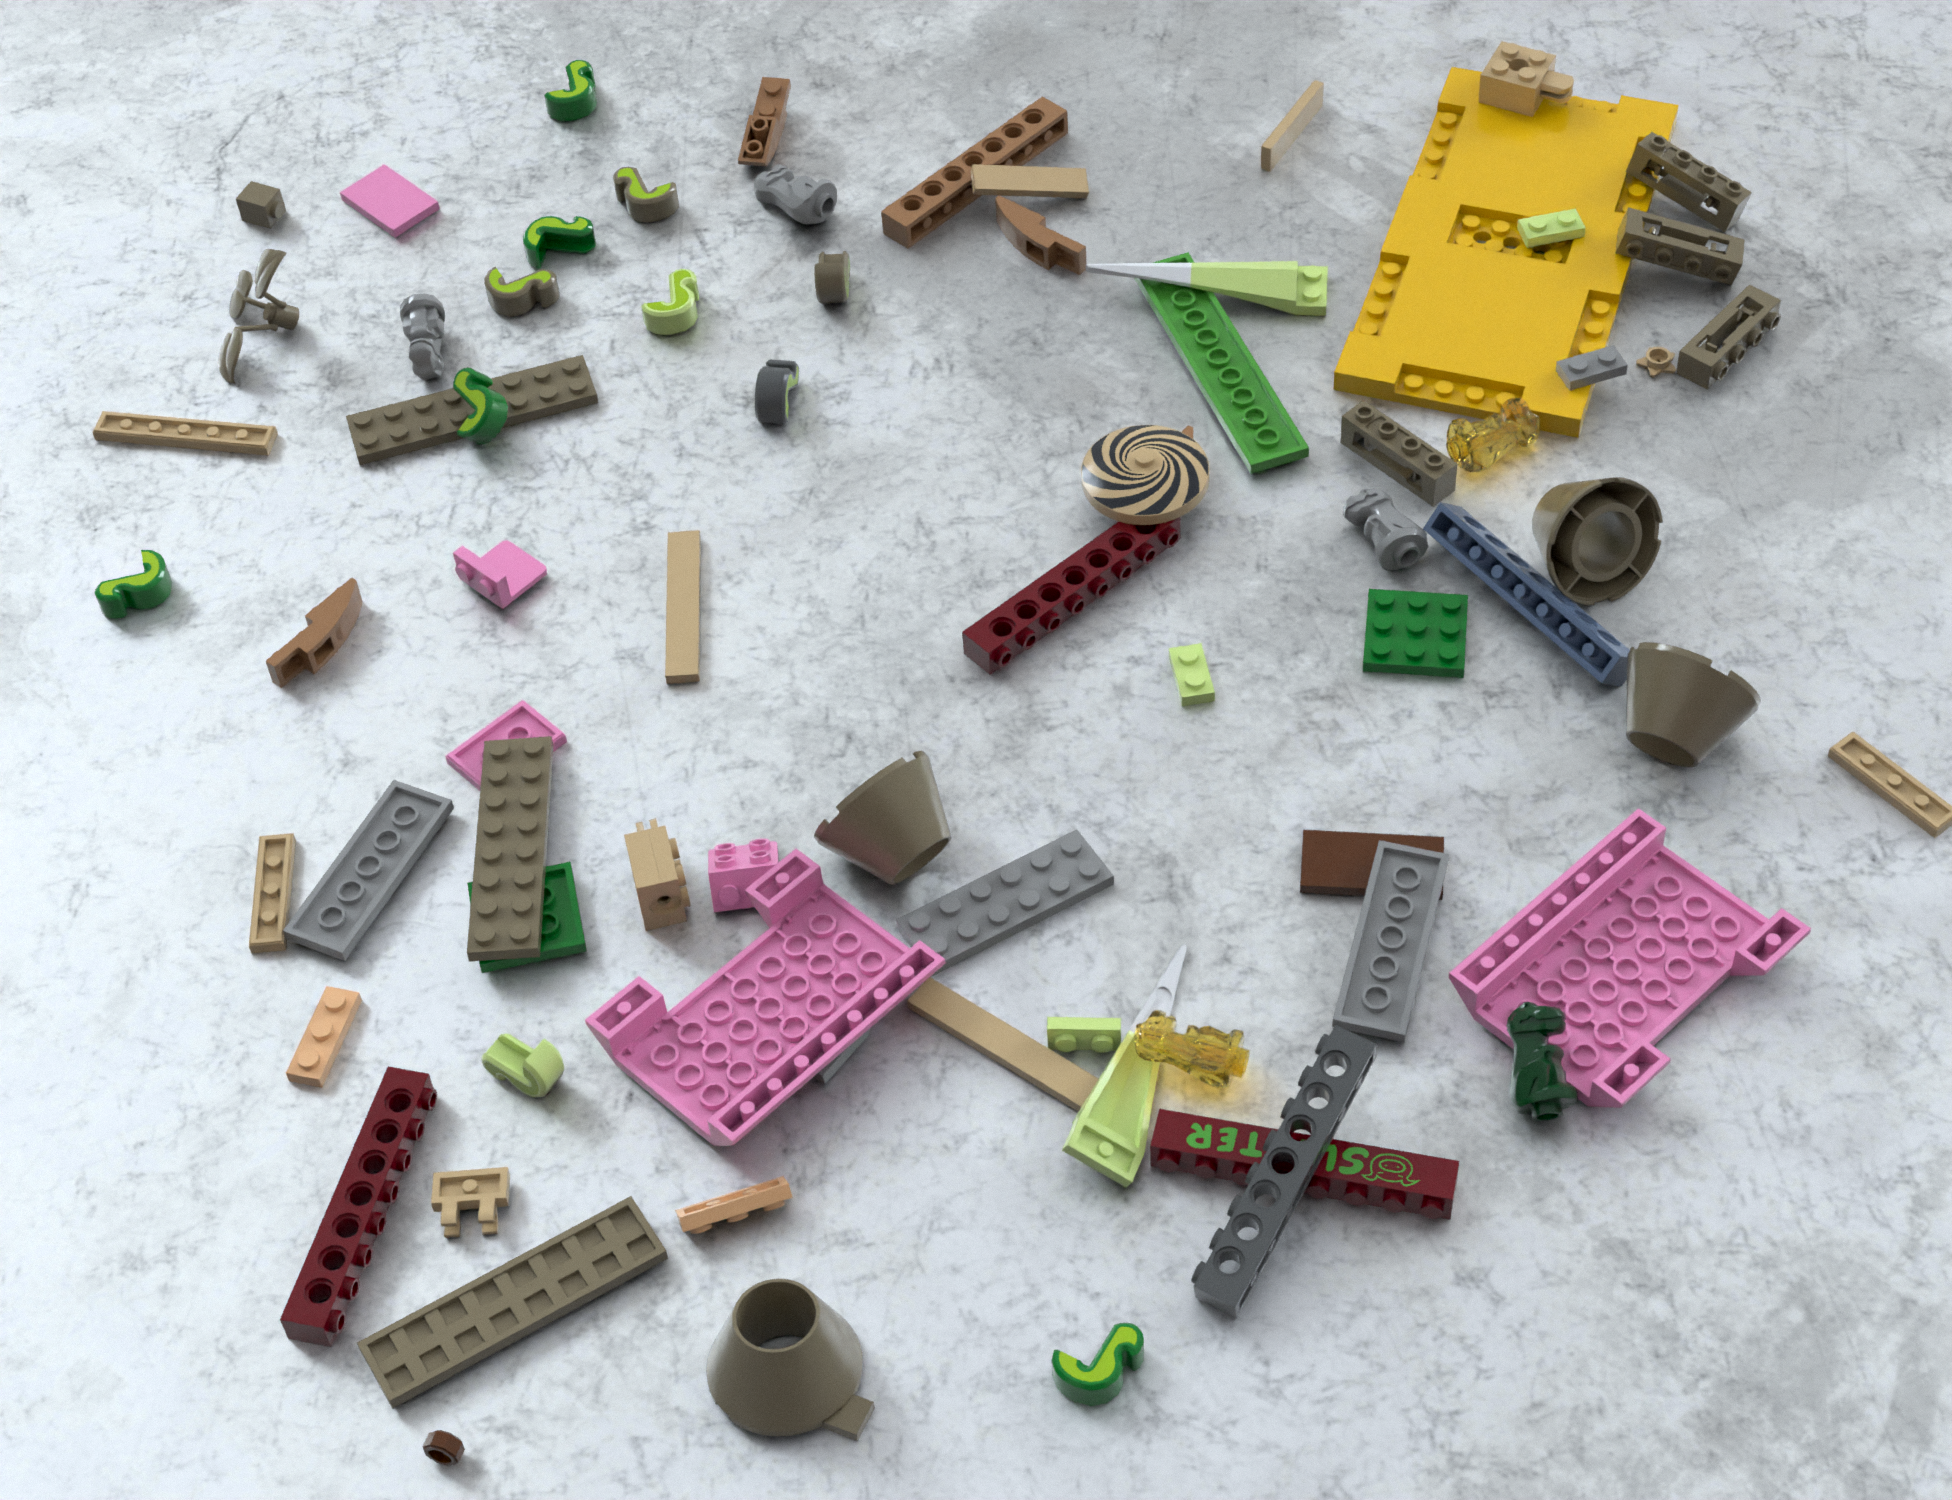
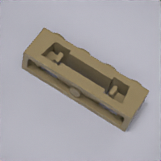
(1688, 181)
(1679, 246)
(1756, 317)
(1399, 453)

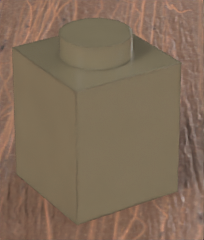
(260, 204)

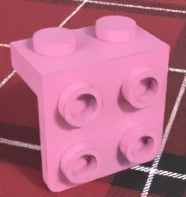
(500, 573)
(735, 869)

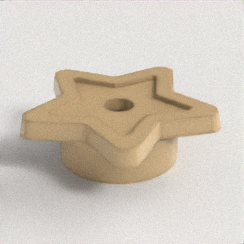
(1664, 360)

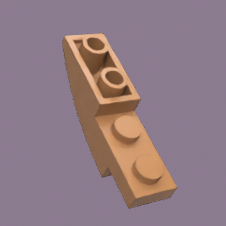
(766, 123)
(1029, 235)
(326, 632)

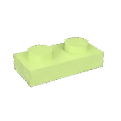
(1551, 228)
(1191, 674)
(1083, 1033)

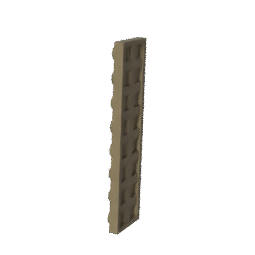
(438, 416)
(511, 849)
(511, 1301)

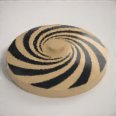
(1145, 474)

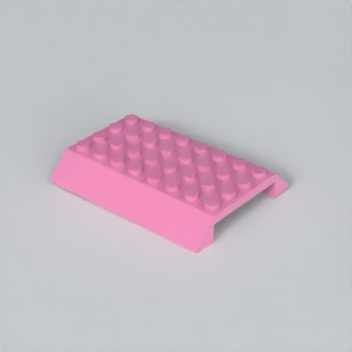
(1625, 954)
(769, 1012)

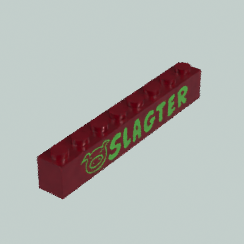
(1346, 1172)

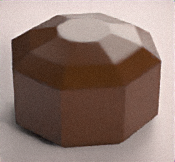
(443, 1447)

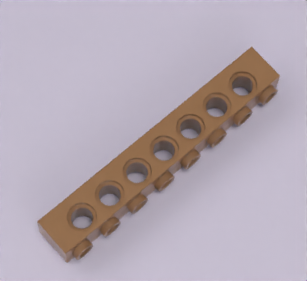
(951, 187)

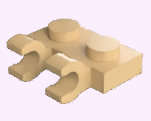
(470, 1190)

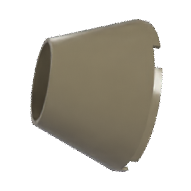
(1597, 537)
(1681, 704)
(890, 821)
(786, 1387)

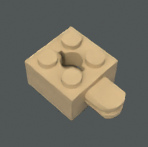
(1521, 79)
(657, 876)

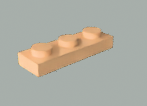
(324, 1036)
(734, 1205)

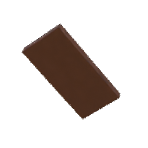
(1343, 860)

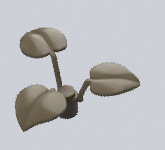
(276, 313)

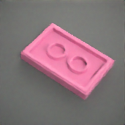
(389, 200)
(516, 723)

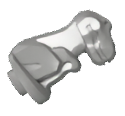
(798, 195)
(424, 327)
(1396, 538)

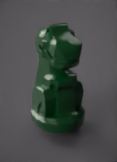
(1537, 1073)

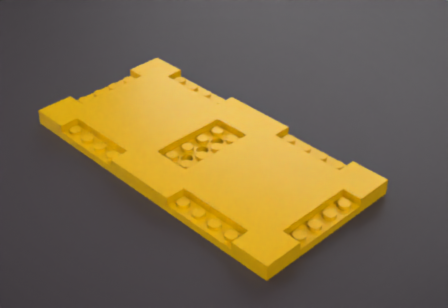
(1483, 322)

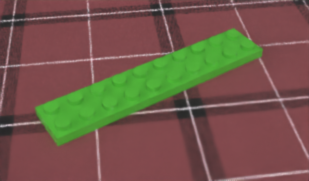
(1225, 373)

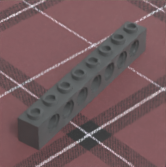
(1231, 1291)

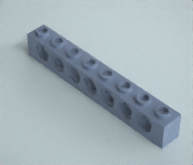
(1530, 593)

